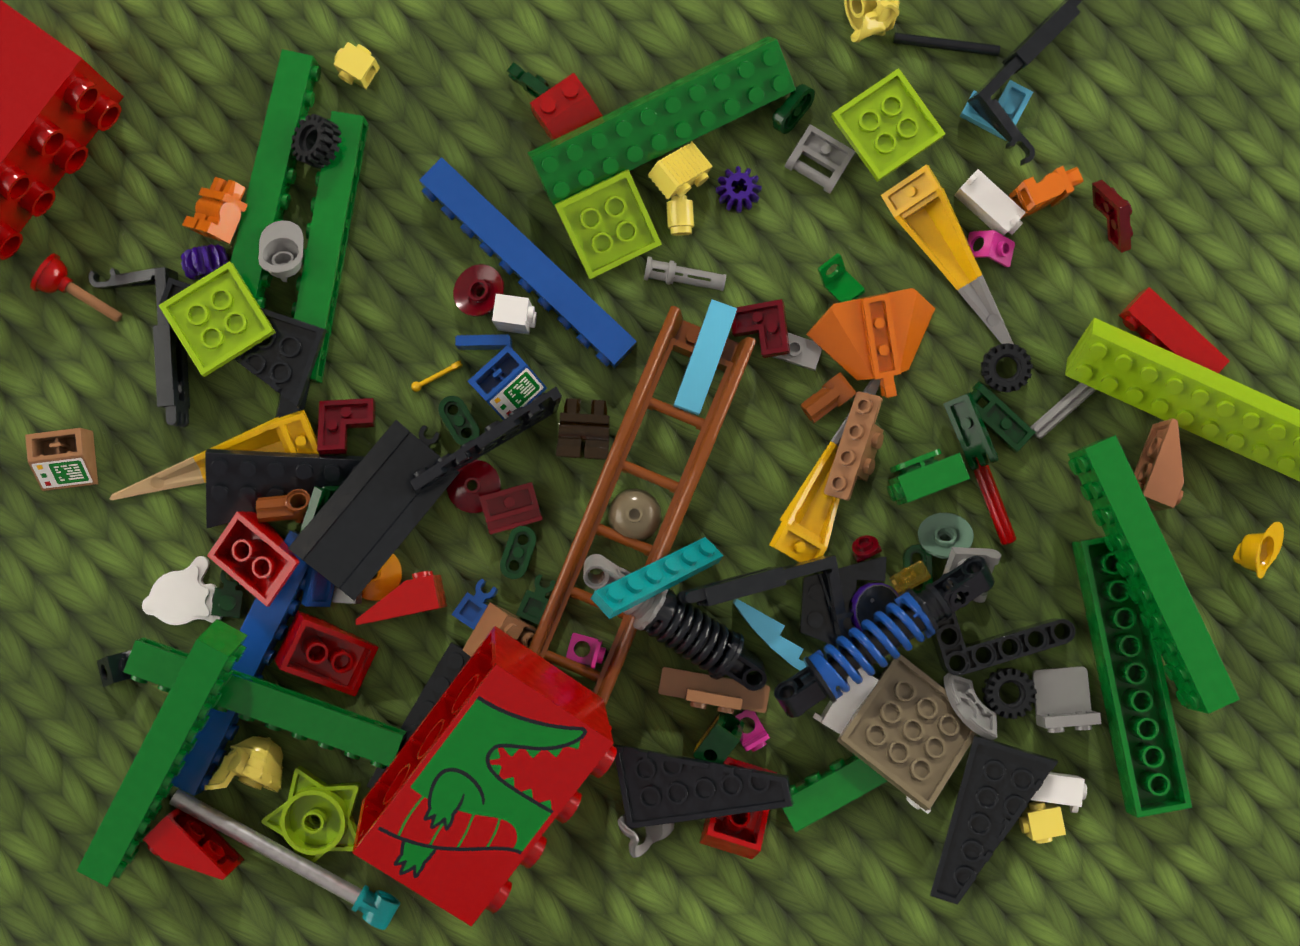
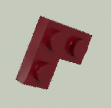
(1117, 214)
(768, 321)
(337, 418)

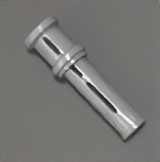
(717, 281)

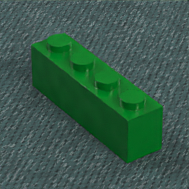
(830, 790)

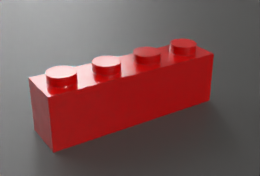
(1169, 330)

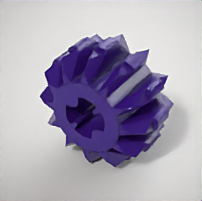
(744, 197)
(203, 260)

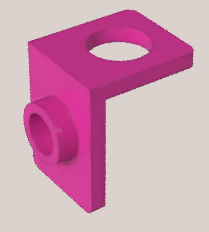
(995, 246)
(596, 651)
(756, 738)

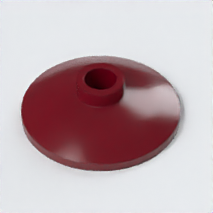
(471, 284)
(487, 482)

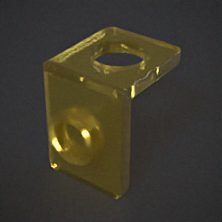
(910, 577)

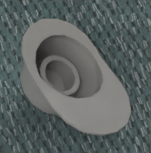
(281, 249)

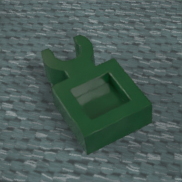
(533, 85)
(227, 600)
(535, 602)

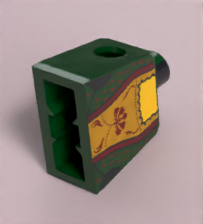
(719, 738)

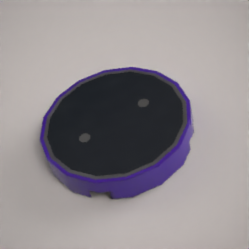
(870, 599)

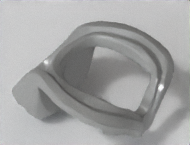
(653, 834)

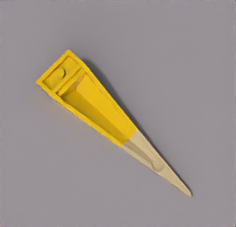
(282, 434)

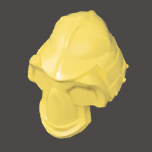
(871, 17)
(254, 761)

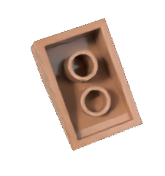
(1161, 467)

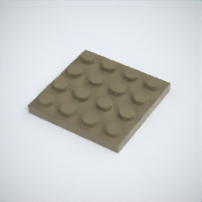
(908, 732)

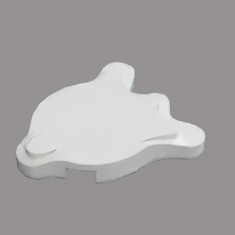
(182, 595)

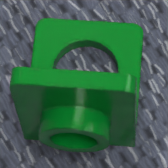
(840, 282)

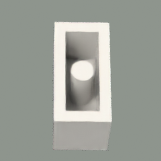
(513, 314)

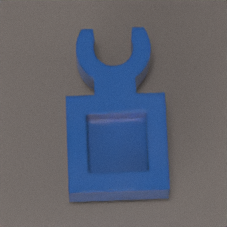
(472, 607)

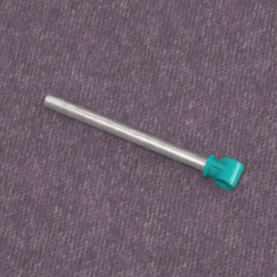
(376, 907)

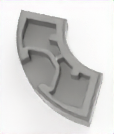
(969, 707)

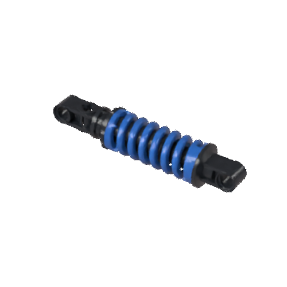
(883, 637)

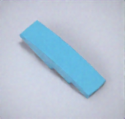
(705, 357)
(769, 631)

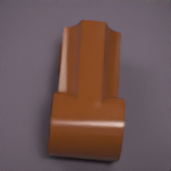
(832, 395)
(283, 507)

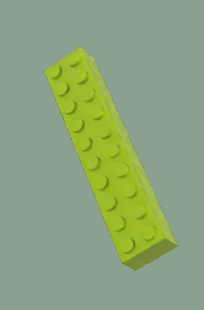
(1188, 393)

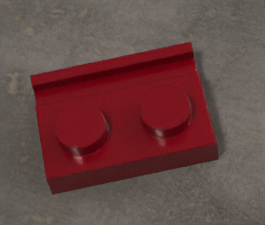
(510, 508)

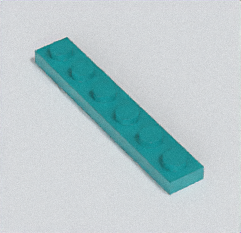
(656, 577)

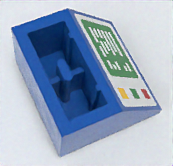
(507, 383)

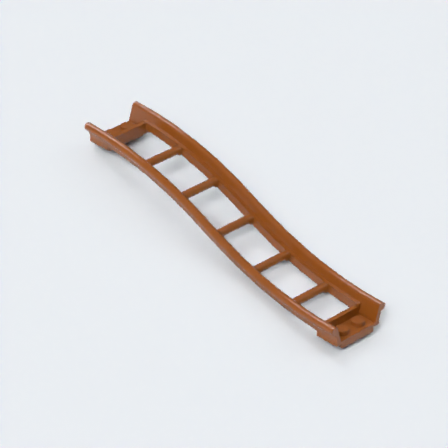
(681, 338)

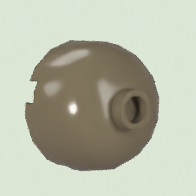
(635, 514)

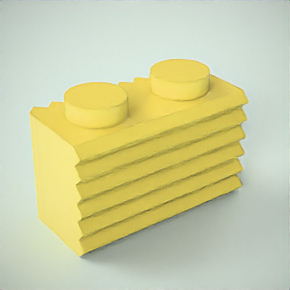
(680, 171)

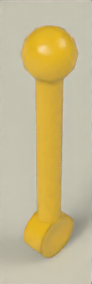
(416, 386)

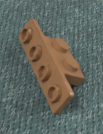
(857, 447)
(705, 690)

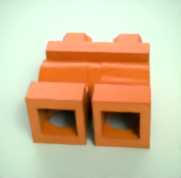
(1050, 190)
(218, 210)

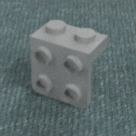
(1063, 699)

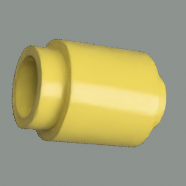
(680, 216)

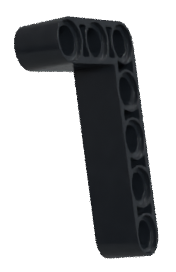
(993, 645)

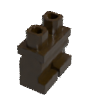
(584, 428)

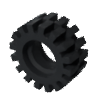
(316, 141)
(1023, 367)
(1025, 698)

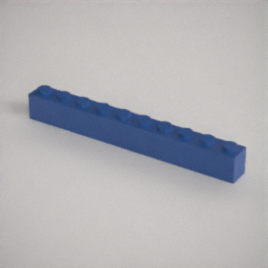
(528, 263)
(264, 629)

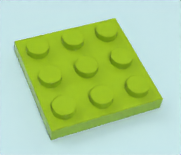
(888, 125)
(608, 224)
(217, 319)

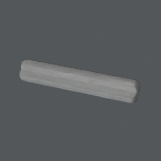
(1061, 409)

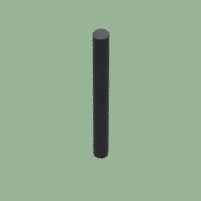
(946, 44)

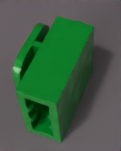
(925, 476)

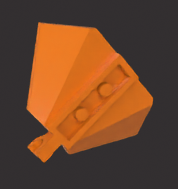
(875, 335)

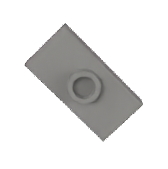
(802, 352)

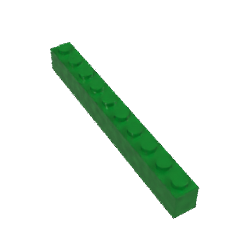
(274, 164)
(330, 232)
(276, 707)

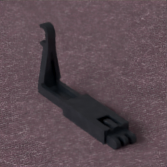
(1014, 62)
(169, 353)
(774, 577)

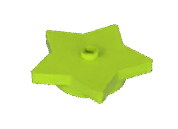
(313, 797)

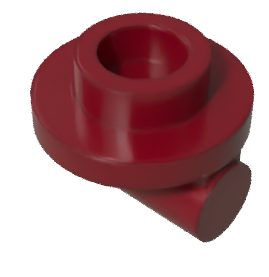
(865, 547)

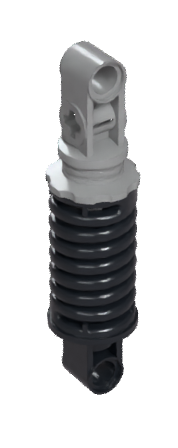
(685, 630)

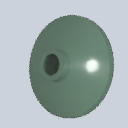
(944, 527)

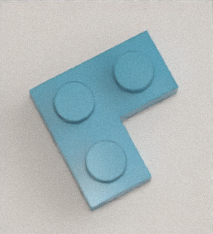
(1012, 100)

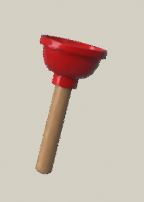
(53, 276)

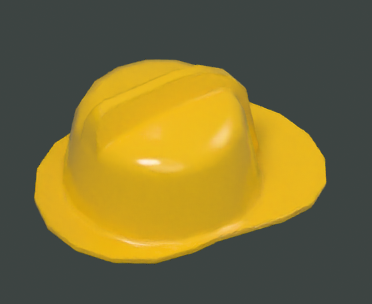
(1260, 549)

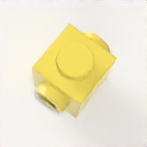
(356, 65)
(1042, 821)

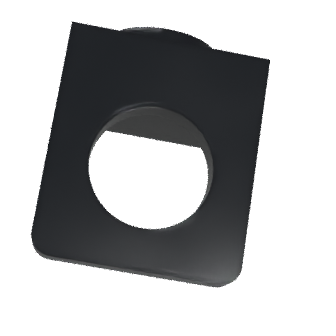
(115, 666)

